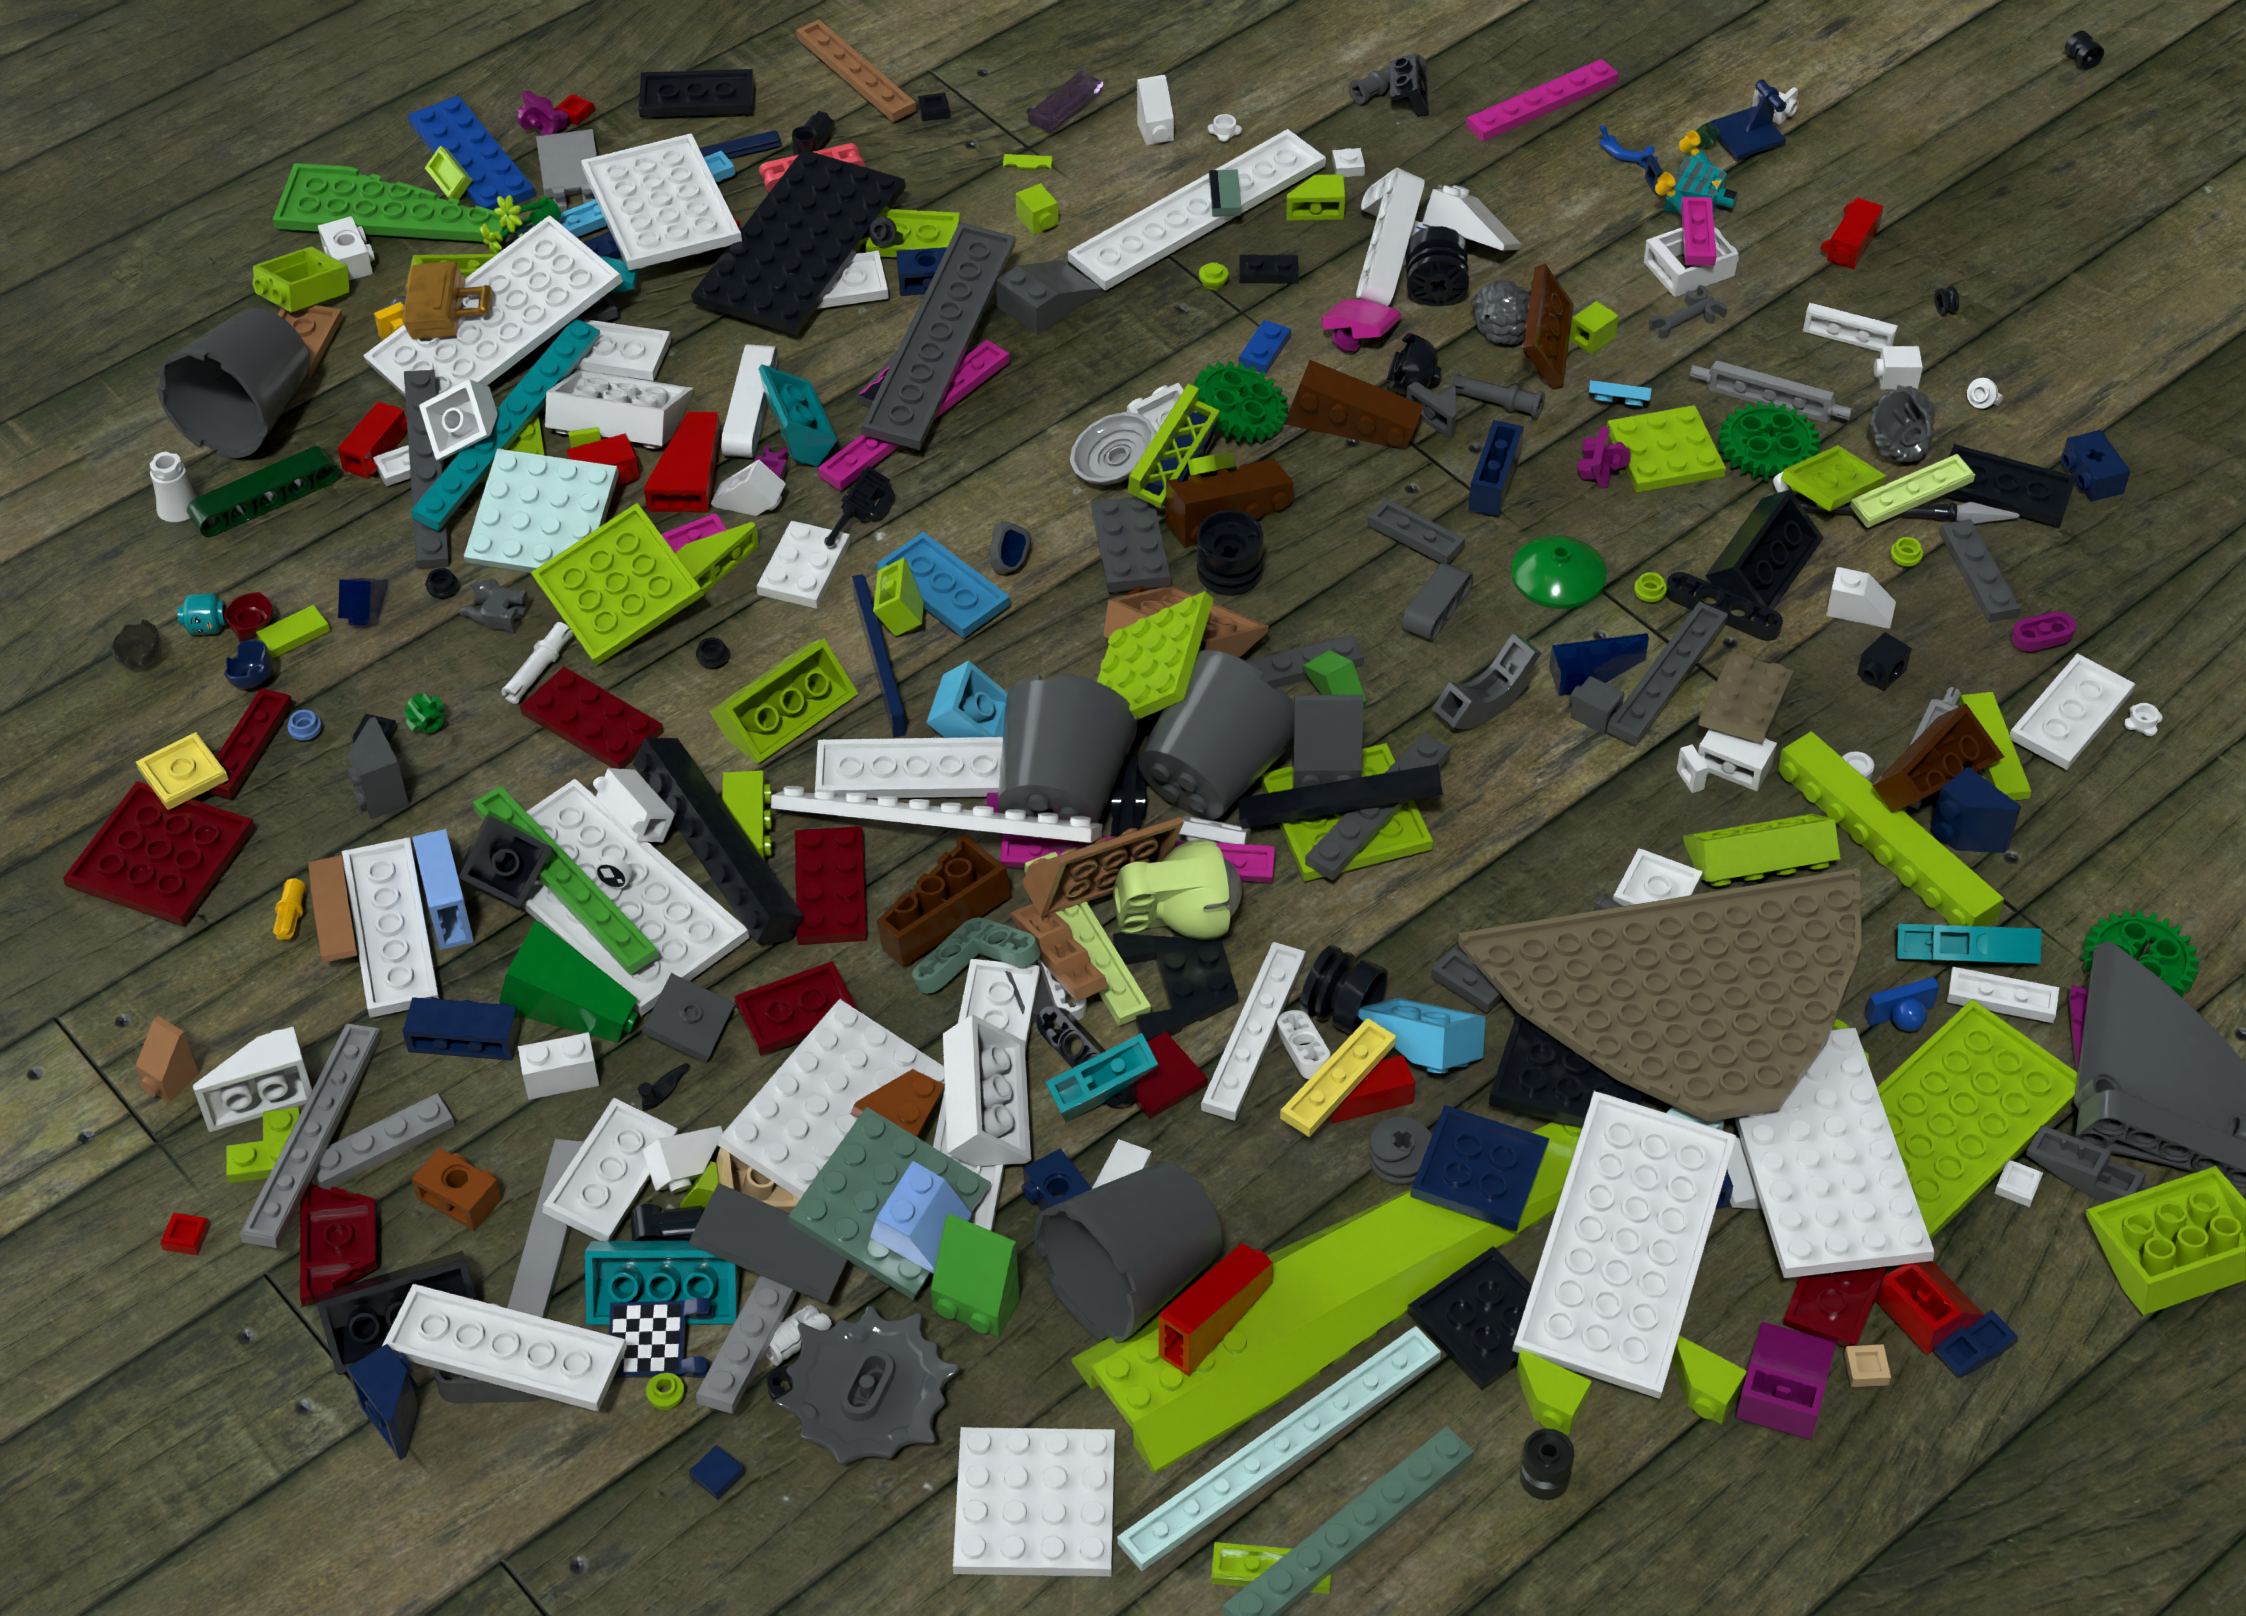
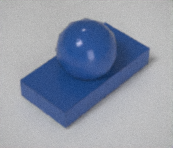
(1903, 1005)

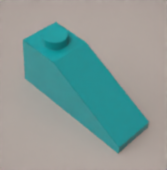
(1101, 1077)

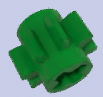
(424, 713)

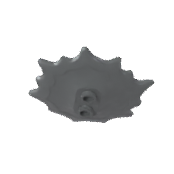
(838, 1393)

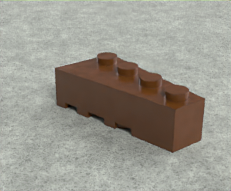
(1352, 408)
(1936, 757)

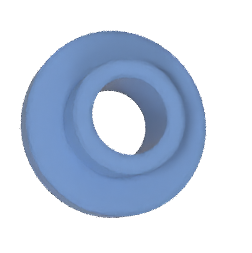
(304, 725)

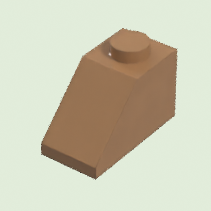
(165, 1061)

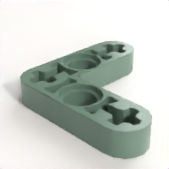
(969, 940)

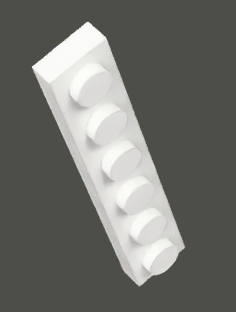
(1253, 1031)

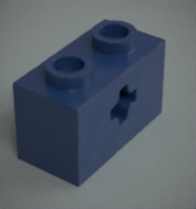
(2096, 465)

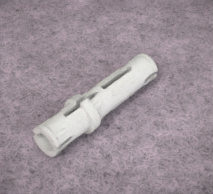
(544, 653)

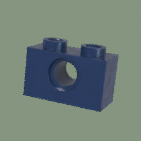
(917, 269)
(1052, 1177)

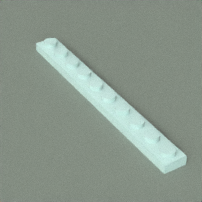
(1278, 1448)

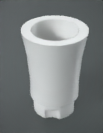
(171, 487)

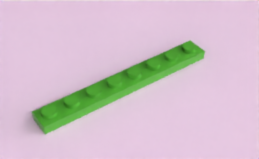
(577, 890)

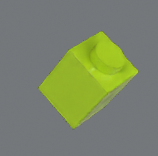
(1037, 209)
(1594, 327)

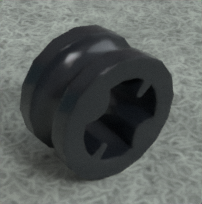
(1946, 300)
(773, 1382)

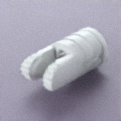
(787, 1337)

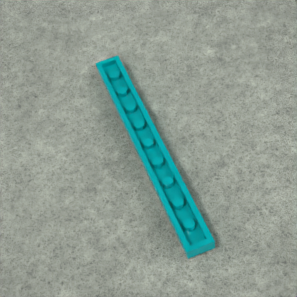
(512, 418)

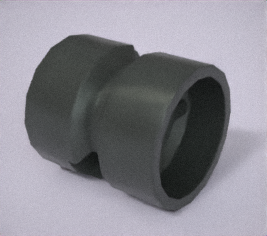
(1546, 1464)

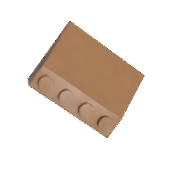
(1224, 629)
(1092, 870)

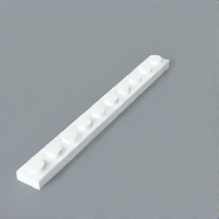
(948, 815)

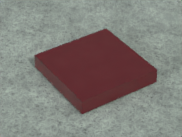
(1171, 1080)

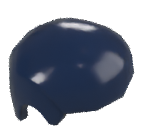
(250, 666)

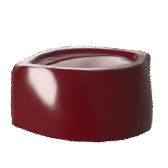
(248, 615)

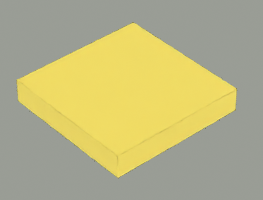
(182, 770)

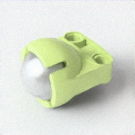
(1188, 891)

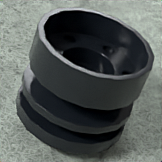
(1437, 266)
(1229, 552)
(1342, 988)

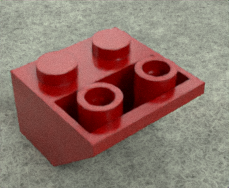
(1926, 1303)

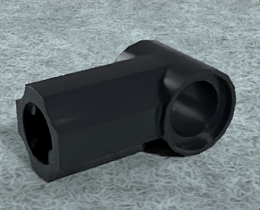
(813, 133)
(653, 1223)

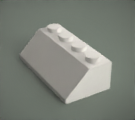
(985, 1094)

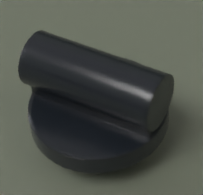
(884, 232)

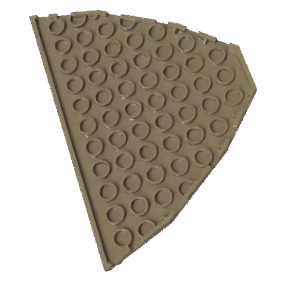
(1690, 995)

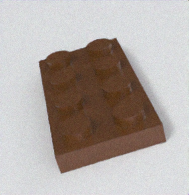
(1548, 326)

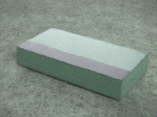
(1225, 192)

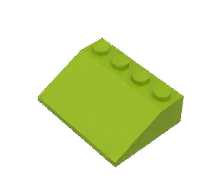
(2175, 1239)

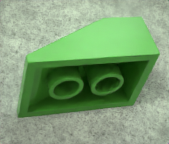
(975, 1276)

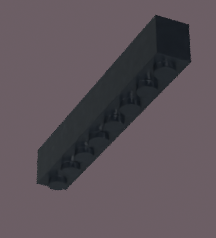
(718, 841)

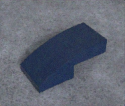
(1977, 1345)

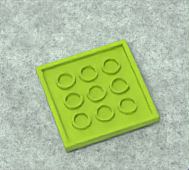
(617, 584)
(1156, 655)
(1399, 838)

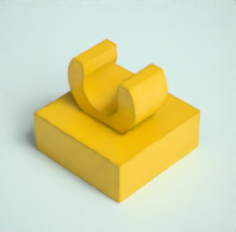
(389, 320)

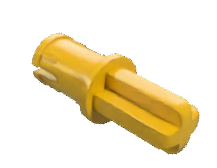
(289, 908)

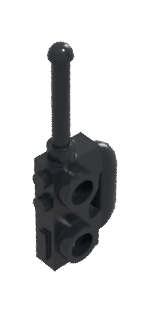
(858, 501)

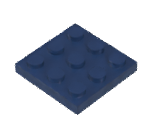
(1480, 1167)

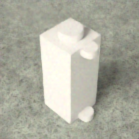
(634, 804)

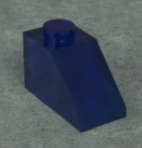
(361, 599)

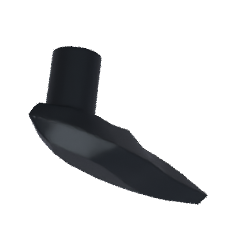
(659, 1090)

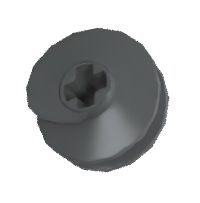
(1398, 1149)

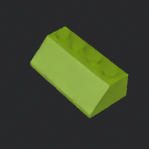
(784, 701)
(1763, 848)

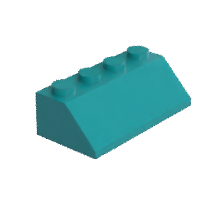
(658, 1273)

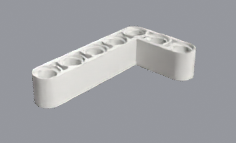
(1395, 204)

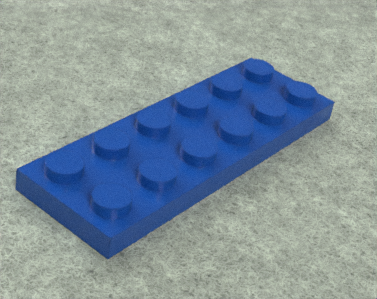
(460, 131)

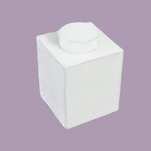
(1898, 367)

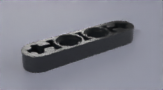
(1725, 602)
(1090, 1047)

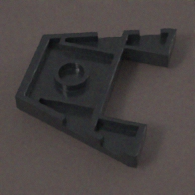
(1192, 975)

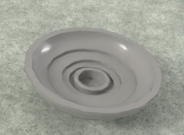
(1111, 448)

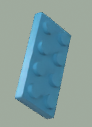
(949, 585)

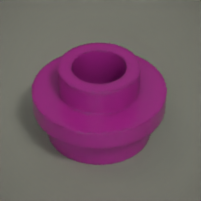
(1344, 340)

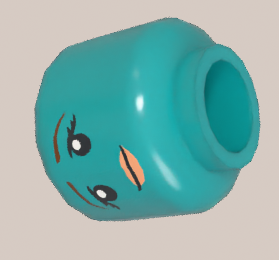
(202, 614)

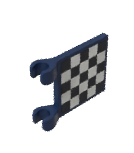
(656, 1337)

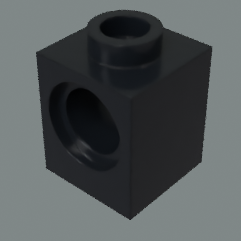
(1884, 661)

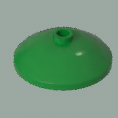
(1558, 572)

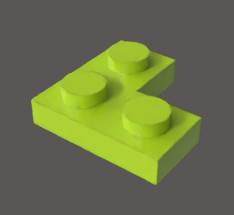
(257, 1159)

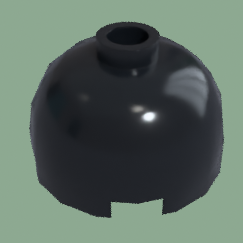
(1413, 364)

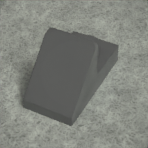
(1437, 410)

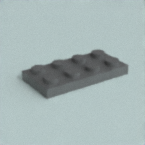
(1130, 544)

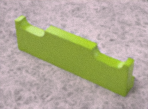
(1027, 162)

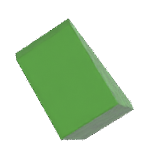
(1334, 675)

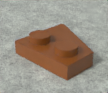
(904, 1100)

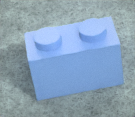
(916, 1214)

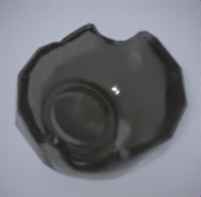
(137, 646)

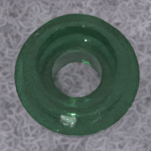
(1708, 135)

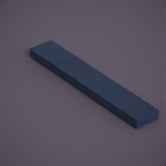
(879, 656)

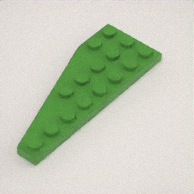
(331, 193)

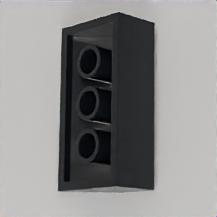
(1767, 550)
(363, 1312)

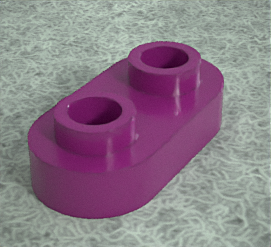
(2043, 631)

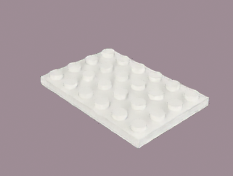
(660, 201)
(809, 1100)

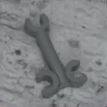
(1696, 306)

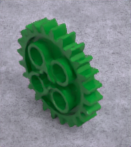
(1245, 401)
(1767, 439)
(2167, 957)

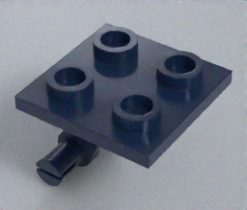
(1752, 128)

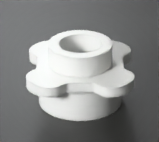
(1224, 127)
(2143, 719)

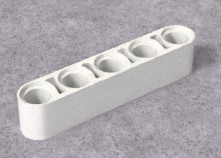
(747, 403)

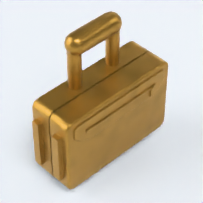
(436, 298)

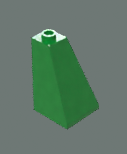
(565, 989)

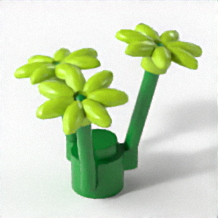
(510, 213)

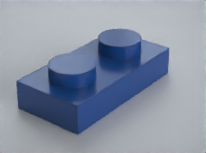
(1265, 346)

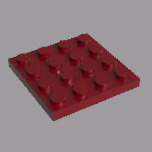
(159, 856)

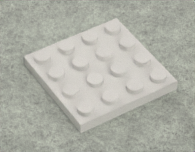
(1034, 1502)

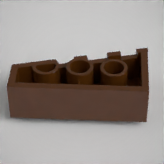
(1253, 489)
(956, 890)

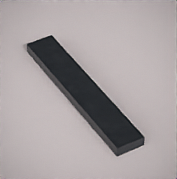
(1340, 796)

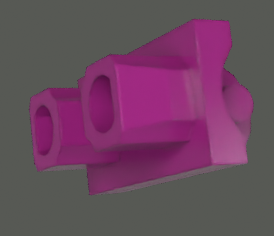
(540, 115)
(1602, 457)

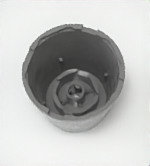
(234, 381)
(1217, 737)
(1063, 746)
(1127, 1247)

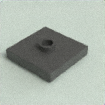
(688, 1017)

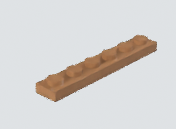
(856, 70)

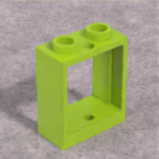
(301, 279)

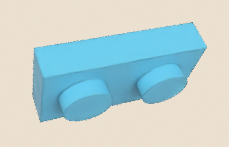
(1632, 394)

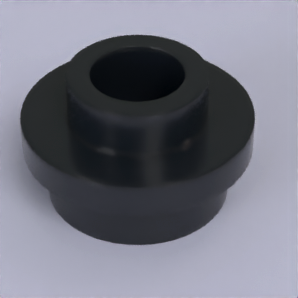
(441, 583)
(712, 652)

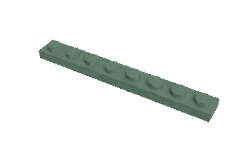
(1352, 1528)

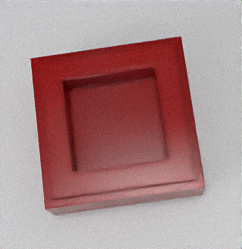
(576, 108)
(185, 1234)

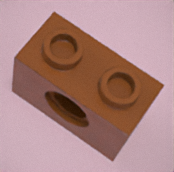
(468, 1204)

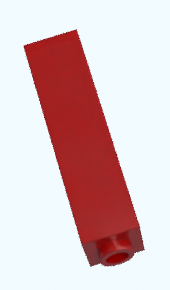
(687, 467)
(1212, 1307)

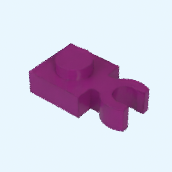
(774, 461)

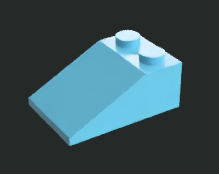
(1430, 1033)

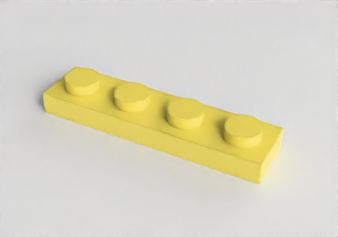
(1338, 1077)

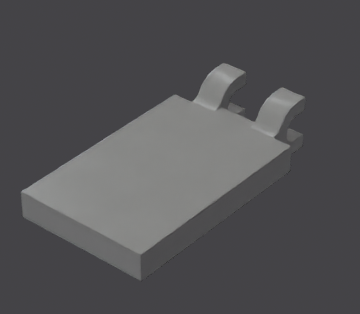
(561, 164)

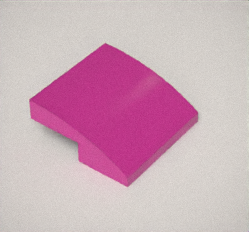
(1364, 317)

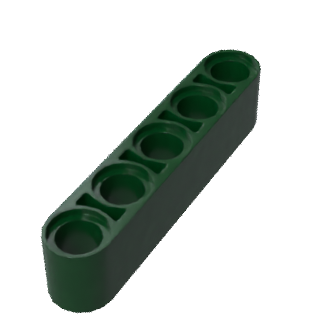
(262, 491)

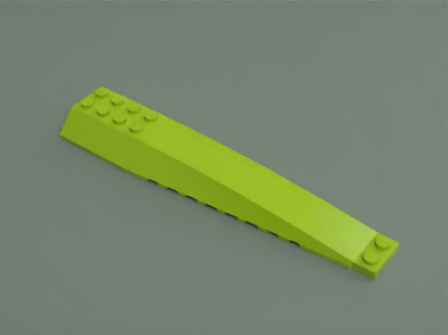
(1320, 1305)

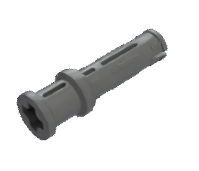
(1374, 84)
(1512, 398)

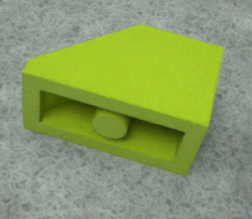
(1317, 199)
(898, 598)
(1707, 1380)
(1552, 1392)

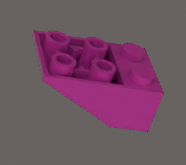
(1786, 1380)

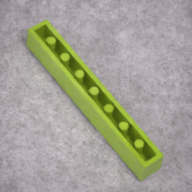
(1889, 836)

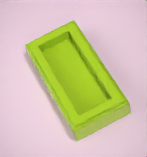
(448, 173)
(293, 631)

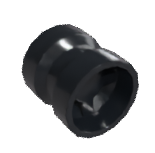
(2084, 50)

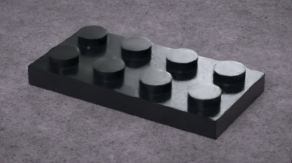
(696, 93)
(2015, 486)

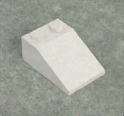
(1469, 217)
(255, 1079)

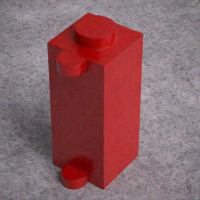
(1853, 233)
(375, 435)
(1384, 1088)

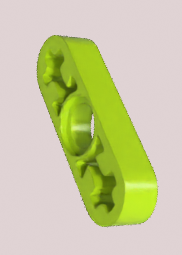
(1211, 463)

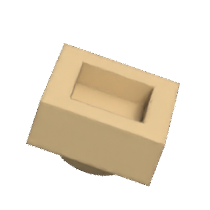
(1867, 1365)

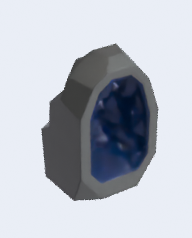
(1008, 547)

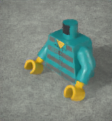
(1695, 179)

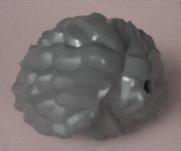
(1502, 311)
(1903, 424)

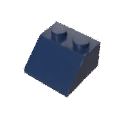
(1974, 815)
(387, 1396)

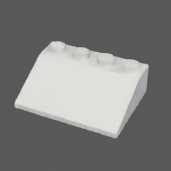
(617, 406)

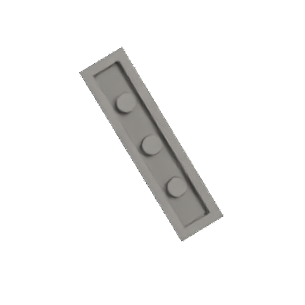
(383, 1140)

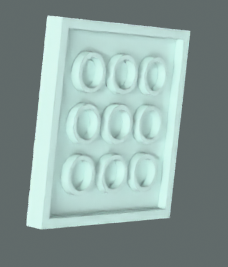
(537, 509)

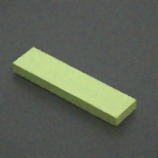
(1912, 490)

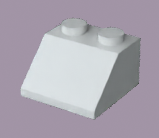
(459, 418)

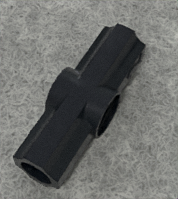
(1128, 798)

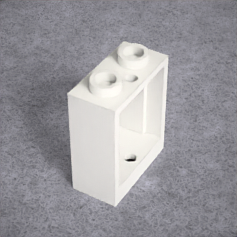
(1662, 261)

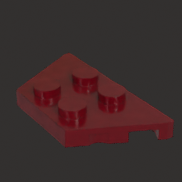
(335, 1239)

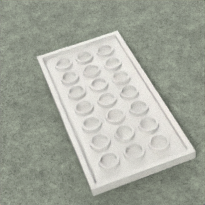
(536, 290)
(658, 899)
(1834, 1171)
(1625, 1244)

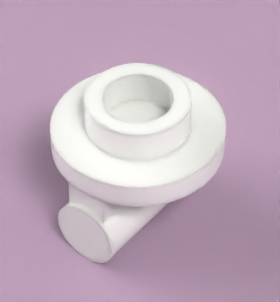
(1983, 393)

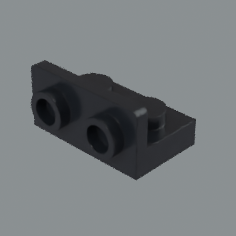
(1409, 82)

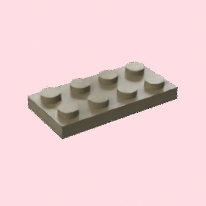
(1746, 698)

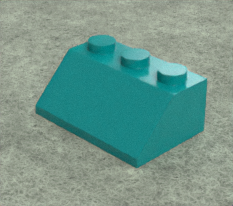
(798, 415)

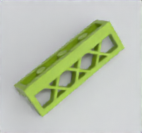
(1165, 438)

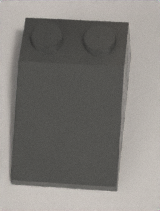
(1043, 293)
(1326, 739)

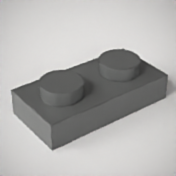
(1466, 980)

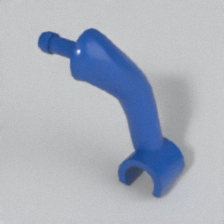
(1611, 145)

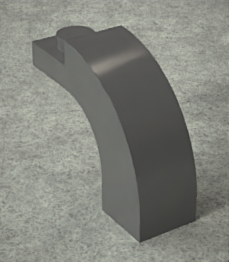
(1493, 691)

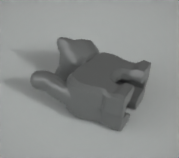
(498, 605)

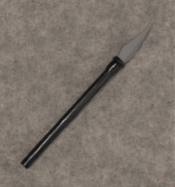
(1976, 512)

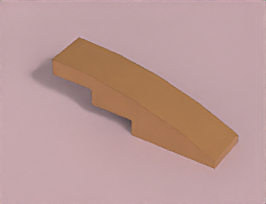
(332, 909)
(1061, 952)

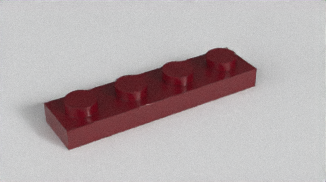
(250, 738)

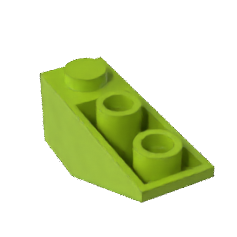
(746, 799)

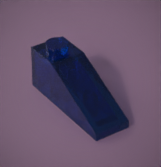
(1600, 658)

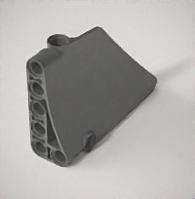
(2157, 1074)

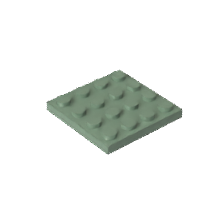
(856, 1185)

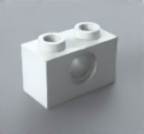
(347, 244)

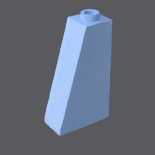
(442, 889)

